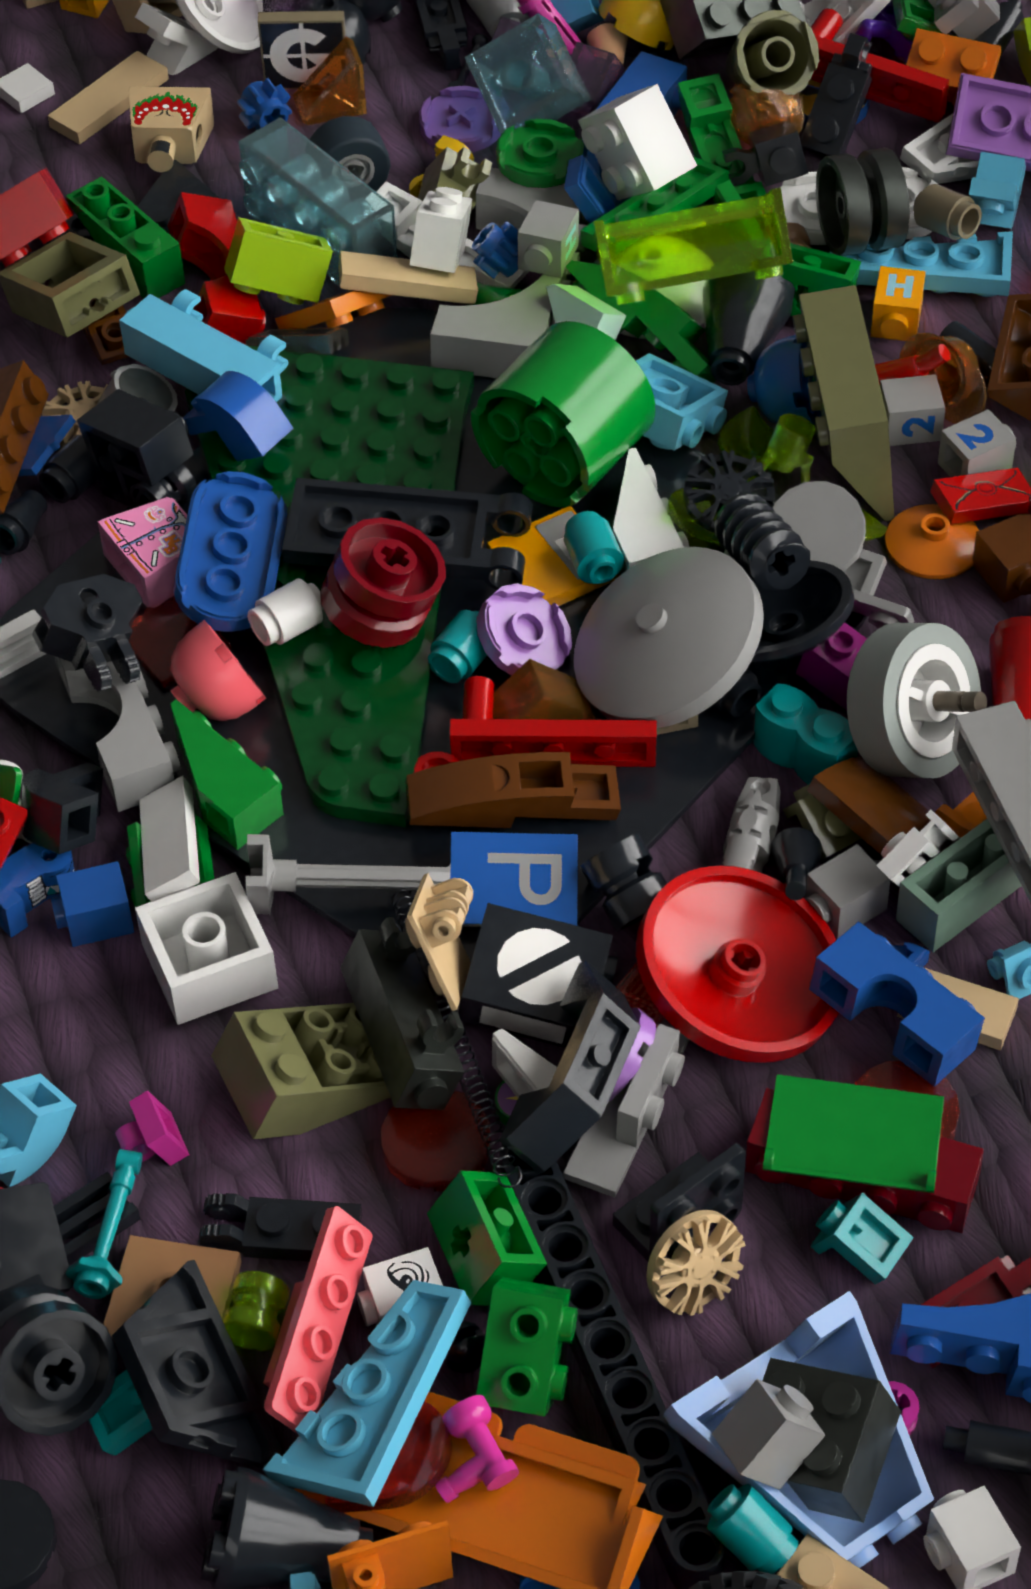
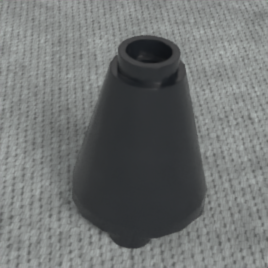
(742, 321)
(271, 1533)

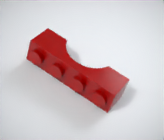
(205, 234)

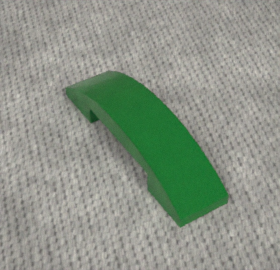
(710, 127)

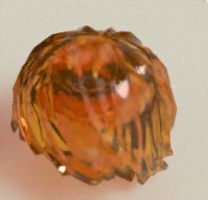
(763, 109)

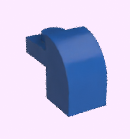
(241, 415)

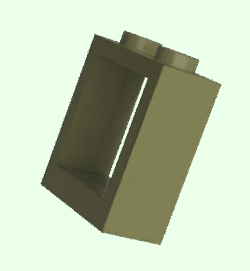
(76, 274)

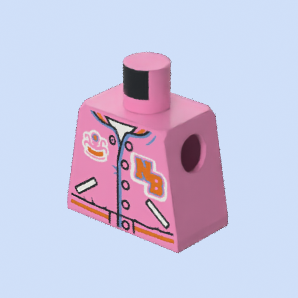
(146, 547)

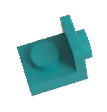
(862, 1236)
(121, 1417)

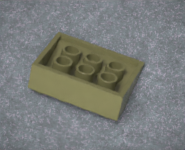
(846, 392)

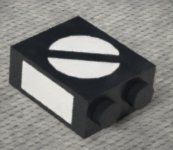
(525, 970)

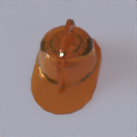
(958, 379)

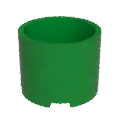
(564, 413)

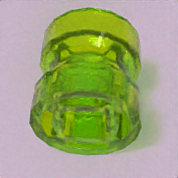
(254, 1314)

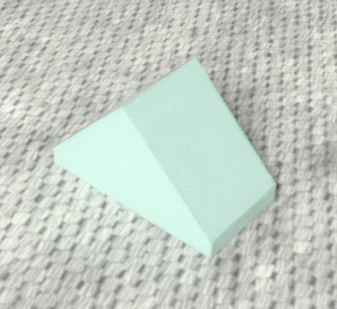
(577, 305)

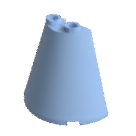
(838, 1342)

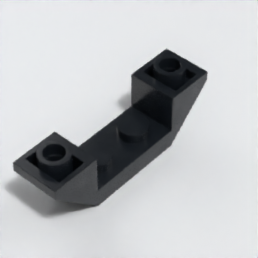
(555, 1117)

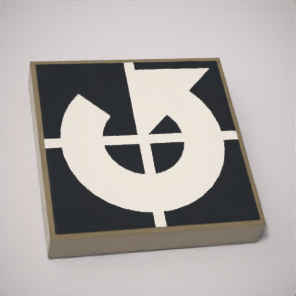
(297, 43)

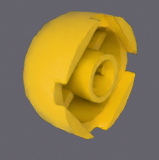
(639, 20)

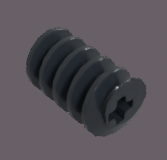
(761, 542)

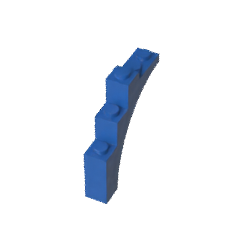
(973, 1336)

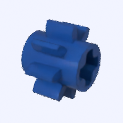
(263, 104)
(497, 249)

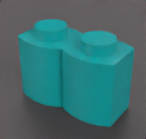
(799, 734)

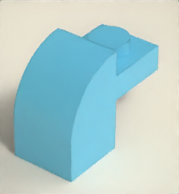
(998, 188)
(31, 1125)

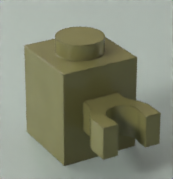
(455, 171)

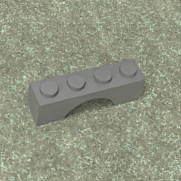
(133, 751)

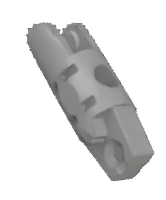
(753, 824)

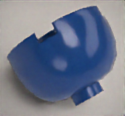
(780, 382)

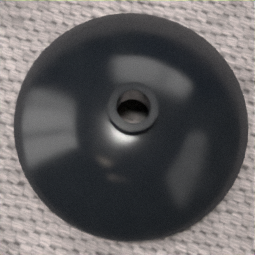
(804, 614)

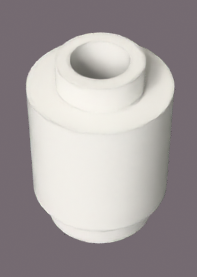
(286, 612)

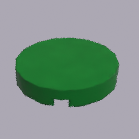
(537, 152)

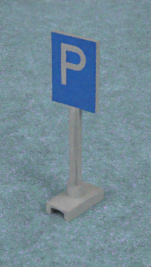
(504, 869)

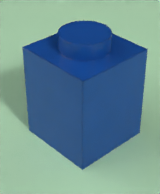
(93, 904)

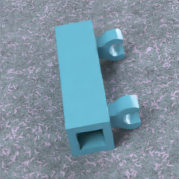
(193, 353)

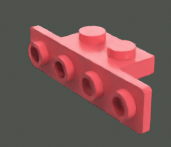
(316, 1319)

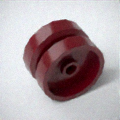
(382, 582)

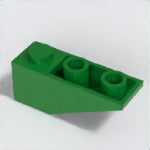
(127, 229)
(228, 786)

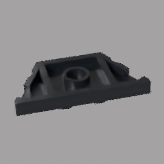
(193, 1375)

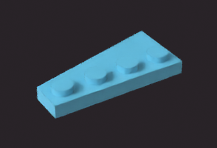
(365, 1421)

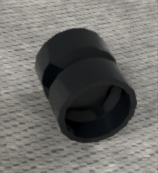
(625, 880)

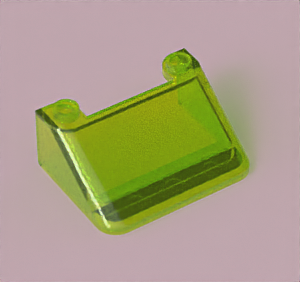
(693, 246)

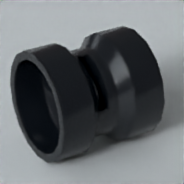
(176, 485)

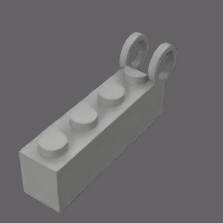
(996, 760)

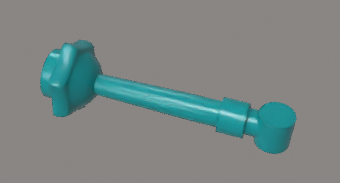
(94, 1274)

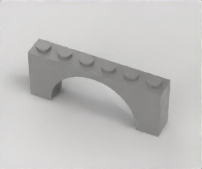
(496, 333)

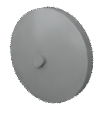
(669, 637)

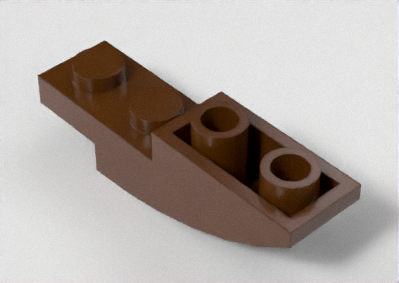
(508, 786)

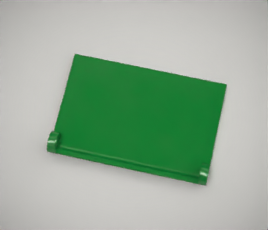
(854, 1133)

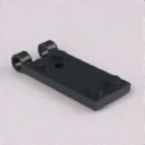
(327, 508)

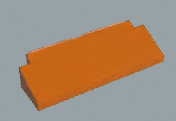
(558, 1522)

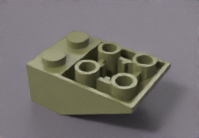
(298, 1067)

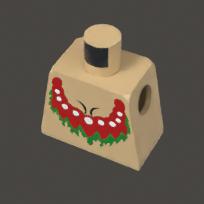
(170, 124)

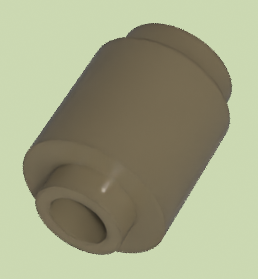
(947, 212)

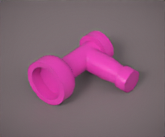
(469, 1421)

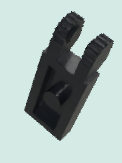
(272, 1225)

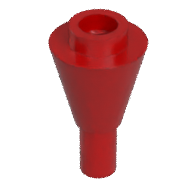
(913, 365)

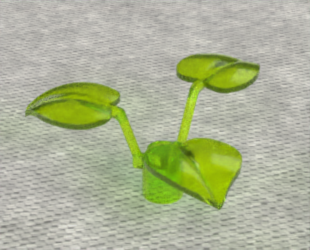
(777, 451)

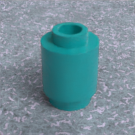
(593, 548)
(457, 649)
(751, 1529)

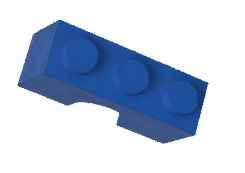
(868, 972)

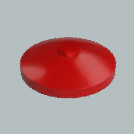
(735, 963)

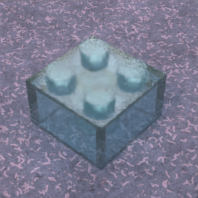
(527, 75)

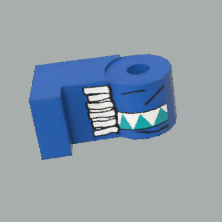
(28, 882)

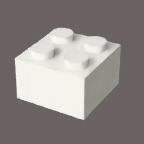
(636, 143)
(207, 948)

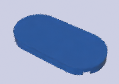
(229, 549)

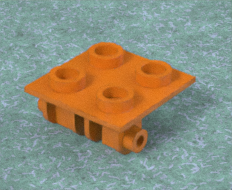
(403, 1561)

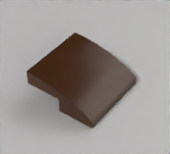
(868, 801)

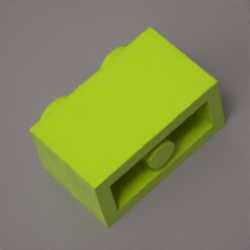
(277, 261)

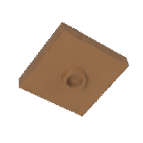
(152, 1262)

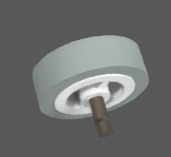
(907, 698)

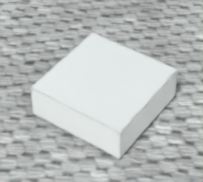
(25, 88)

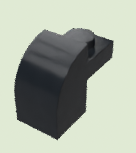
(62, 807)

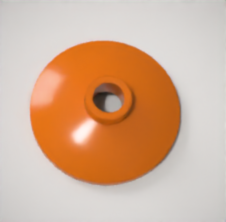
(928, 545)

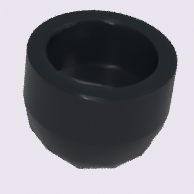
(467, 1353)

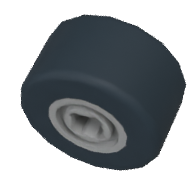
(356, 147)

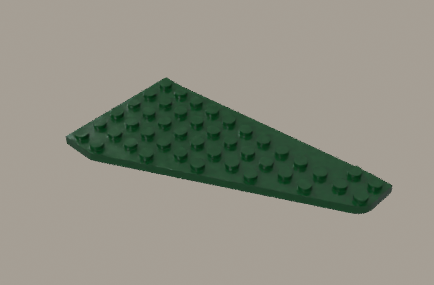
(349, 703)

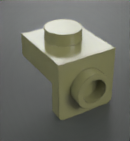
(822, 822)

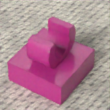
(152, 1131)

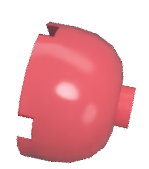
(212, 677)

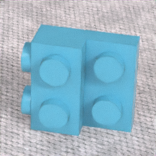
(683, 404)

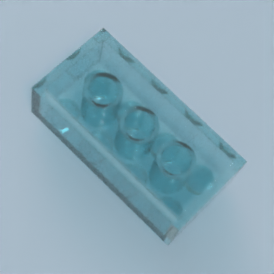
(308, 191)

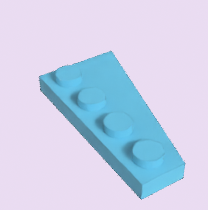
(949, 267)

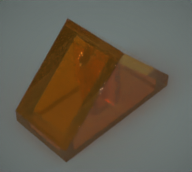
(334, 87)
(540, 694)

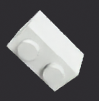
(441, 230)

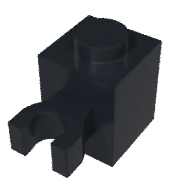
(773, 155)

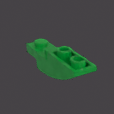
(656, 318)

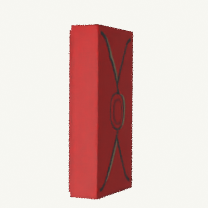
(982, 495)

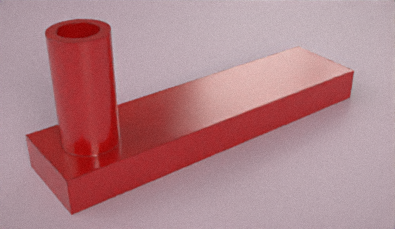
(892, 82)
(588, 741)

